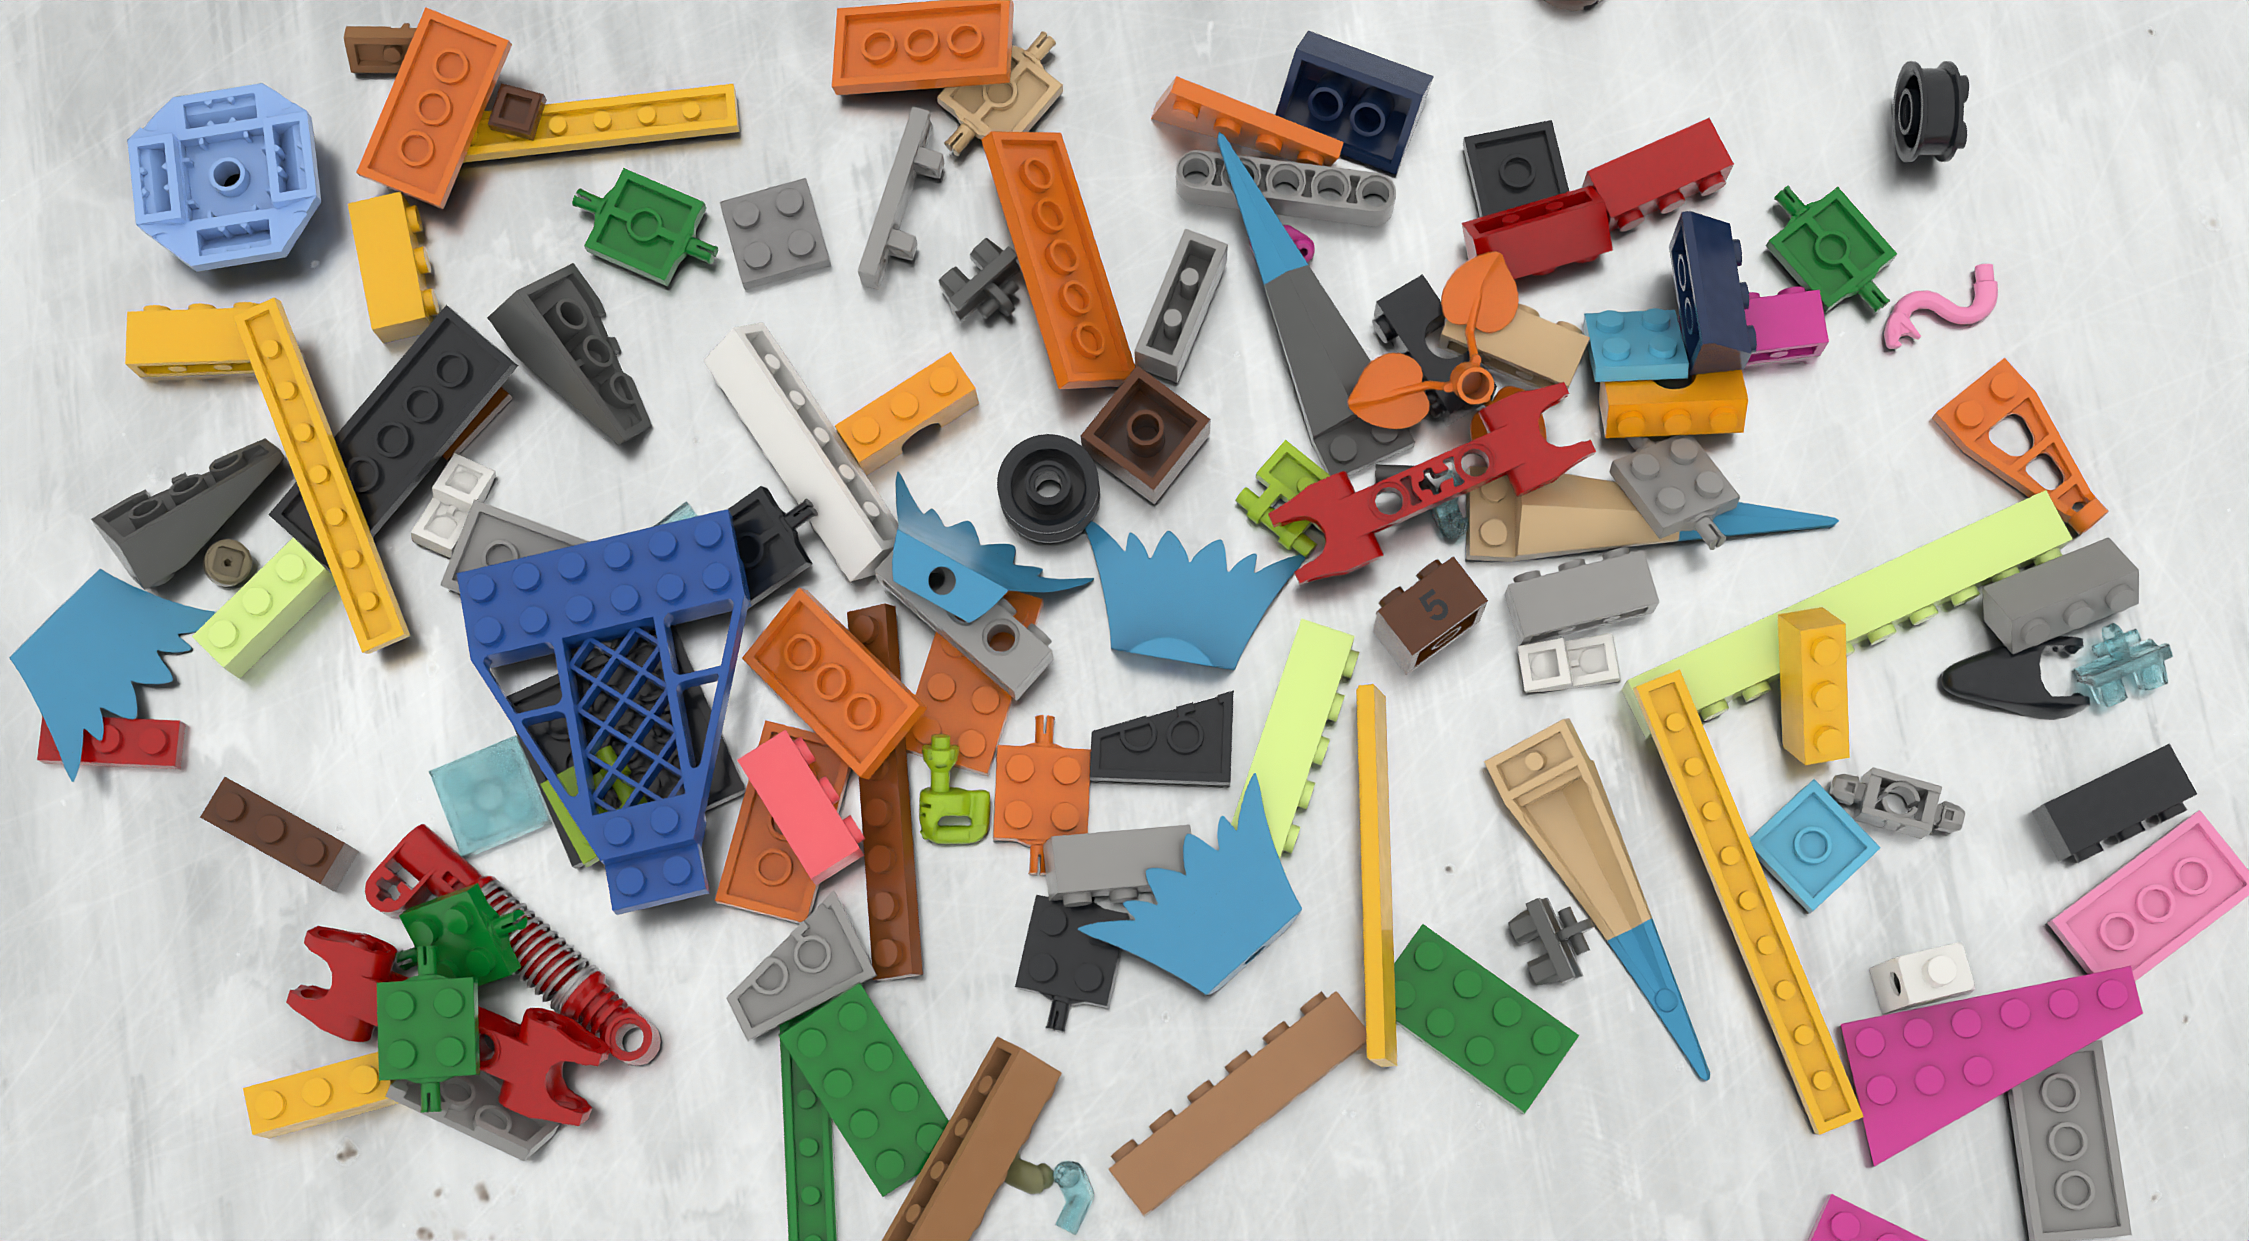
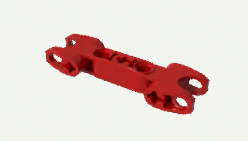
(1509, 449)
(525, 1055)

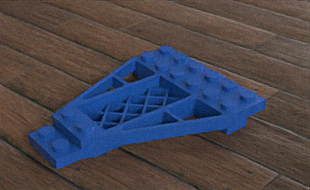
(605, 594)

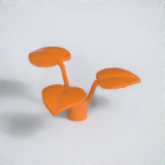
(1392, 386)

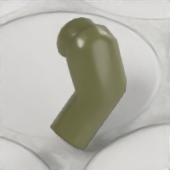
(1028, 1176)

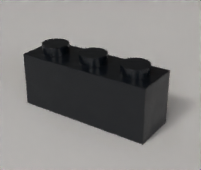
(2115, 805)

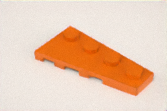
(1211, 112)

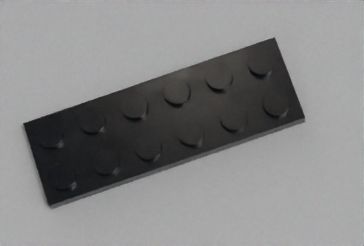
(408, 422)

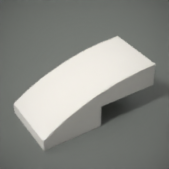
(452, 499)
(1569, 663)

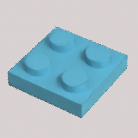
(1635, 345)
(1812, 846)

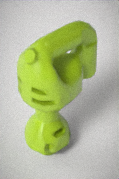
(950, 801)

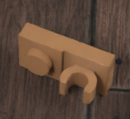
(377, 47)

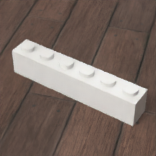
(804, 448)

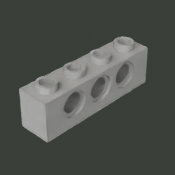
(1010, 669)

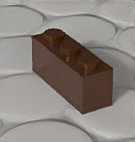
(279, 834)

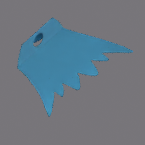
(980, 571)
(1181, 606)
(94, 651)
(1219, 911)

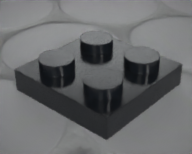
(1514, 166)

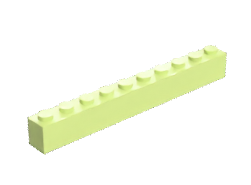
(1872, 603)

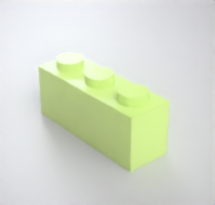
(265, 608)

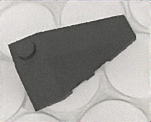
(562, 339)
(168, 529)

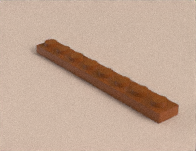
(888, 826)

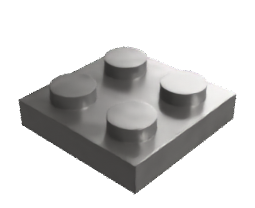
(775, 233)

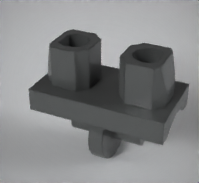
(987, 288)
(1542, 922)

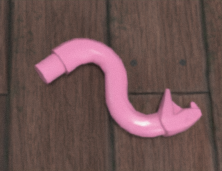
(1985, 300)

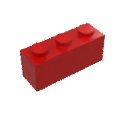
(1661, 175)
(1543, 233)

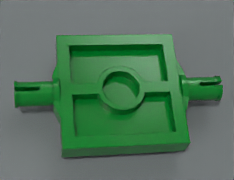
(645, 226)
(1831, 249)
(467, 935)
(428, 1029)

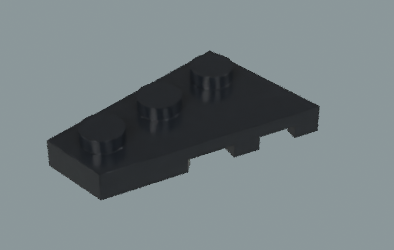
(1168, 747)

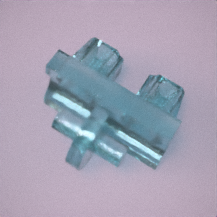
(2141, 659)

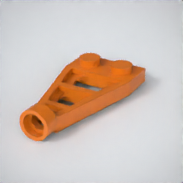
(1986, 404)

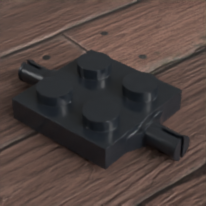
(769, 541)
(1066, 962)

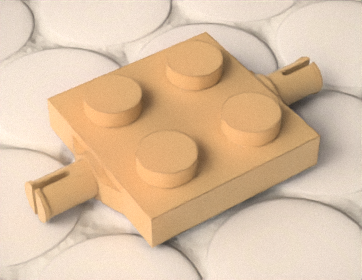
(1004, 105)

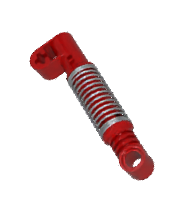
(543, 958)

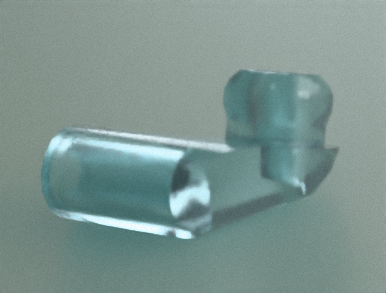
(1448, 516)
(1077, 1193)

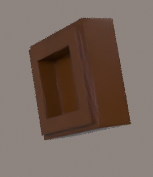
(517, 111)

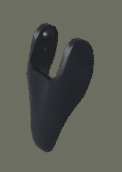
(2014, 680)

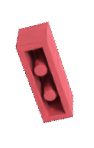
(803, 806)

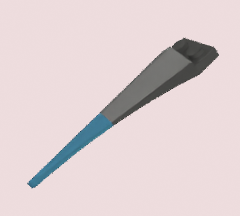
(1314, 336)

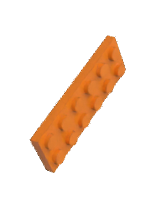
(1059, 259)

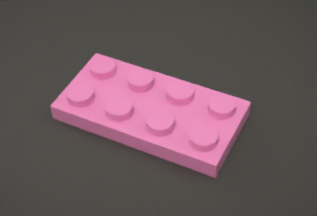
(2155, 901)

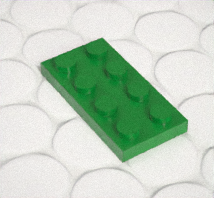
(1477, 1020)
(867, 1086)

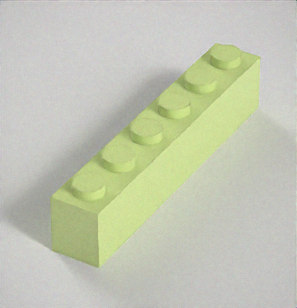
(1296, 725)

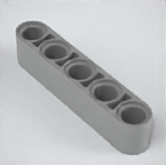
(1306, 178)

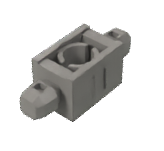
(1944, 816)

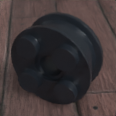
(1929, 111)
(1044, 459)

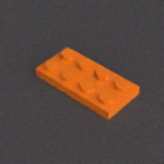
(922, 45)
(434, 108)
(834, 683)
(964, 699)
(760, 864)

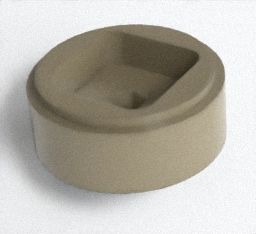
(227, 563)

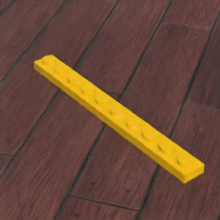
(1748, 903)

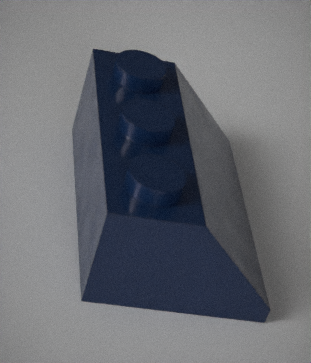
(1354, 99)
(1711, 295)

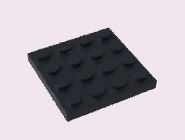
(555, 742)

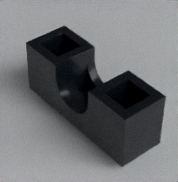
(1406, 320)

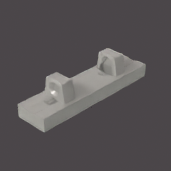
(885, 237)

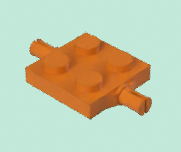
(1040, 792)

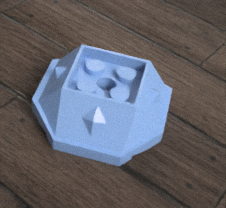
(191, 152)

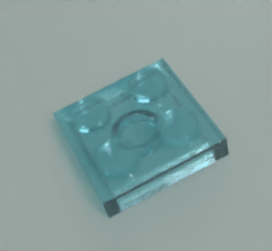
(490, 797)

